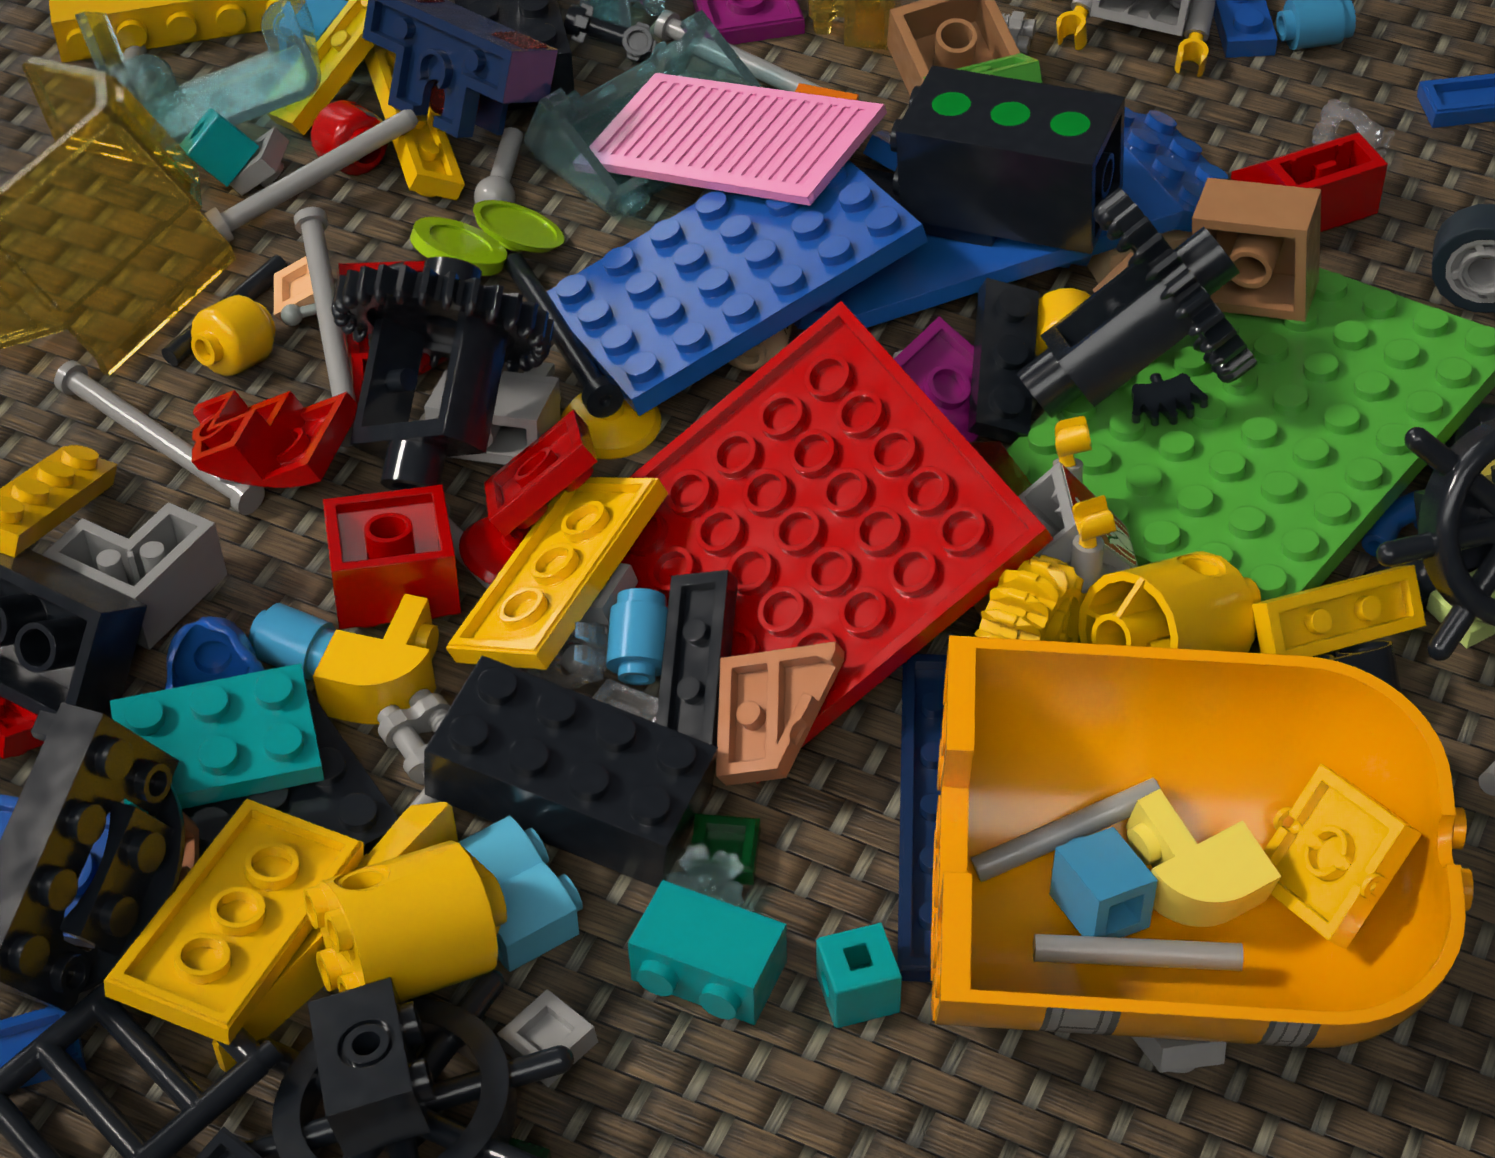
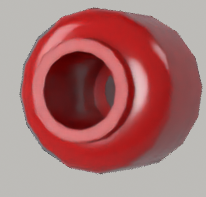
(340, 123)

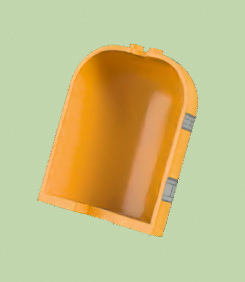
(1228, 740)

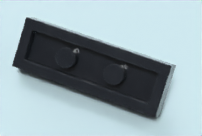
(1002, 347)
(695, 640)

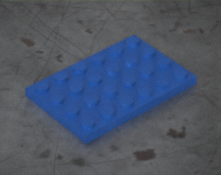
(727, 280)

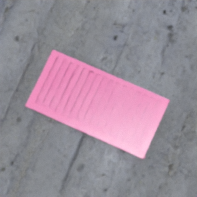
(735, 137)

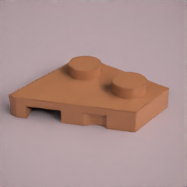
(769, 708)

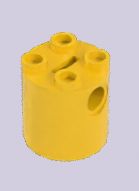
(1172, 604)
(408, 918)

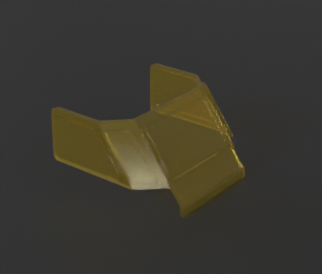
(101, 222)

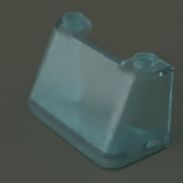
(570, 123)

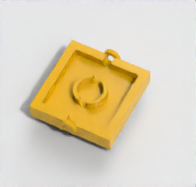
(1336, 855)

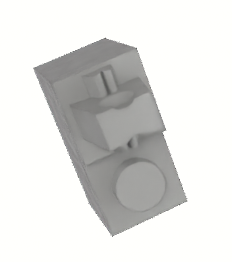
(523, 412)

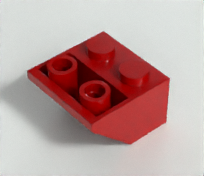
(1344, 170)

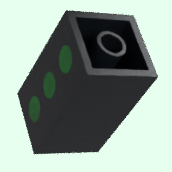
(1008, 157)

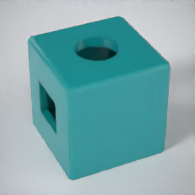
(218, 146)
(858, 975)

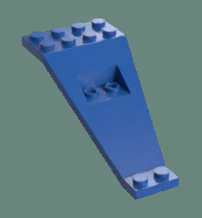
(1159, 174)

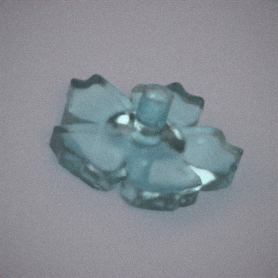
(710, 876)

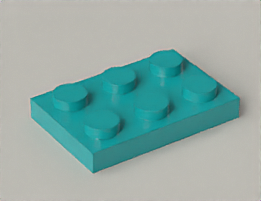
(230, 734)

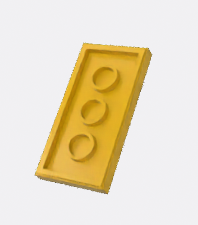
(557, 572)
(231, 922)

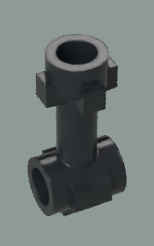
(635, 39)

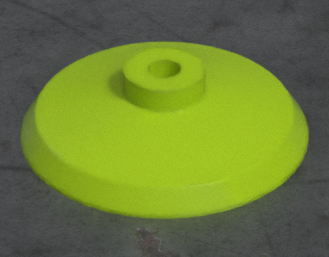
(517, 226)

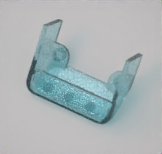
(237, 92)

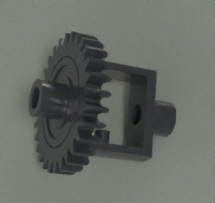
(1139, 314)
(443, 316)

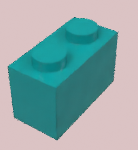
(707, 952)

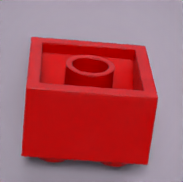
(387, 549)

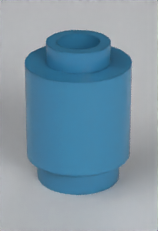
(1315, 22)
(637, 635)
(290, 637)

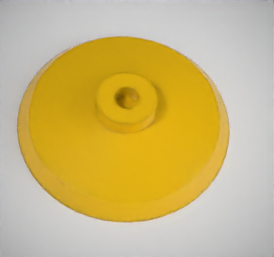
(620, 433)

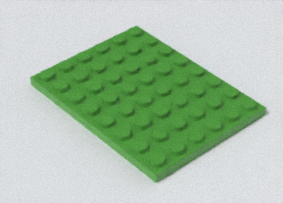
(1293, 451)

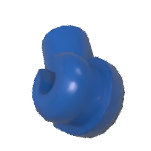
(1390, 523)

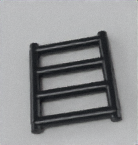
(197, 1106)

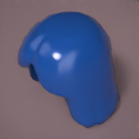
(208, 652)

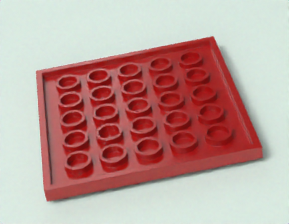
(834, 509)

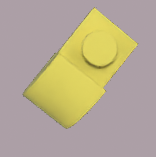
(1204, 880)

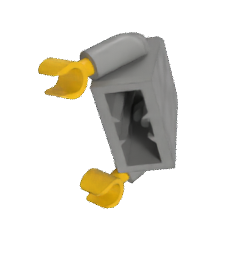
(1173, 17)
(1081, 524)

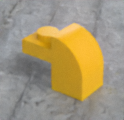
(369, 673)

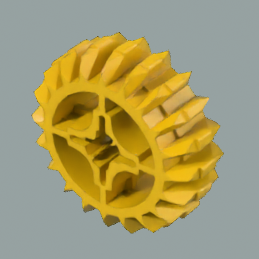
(1035, 603)

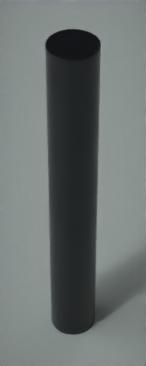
(251, 287)

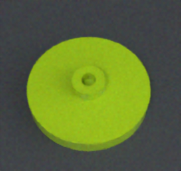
(458, 240)

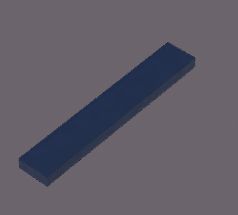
(920, 739)

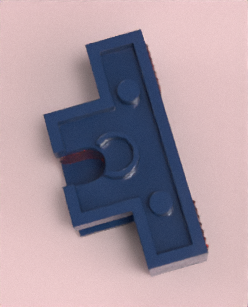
(458, 63)

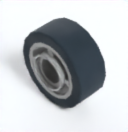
(1458, 261)

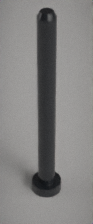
(600, 393)

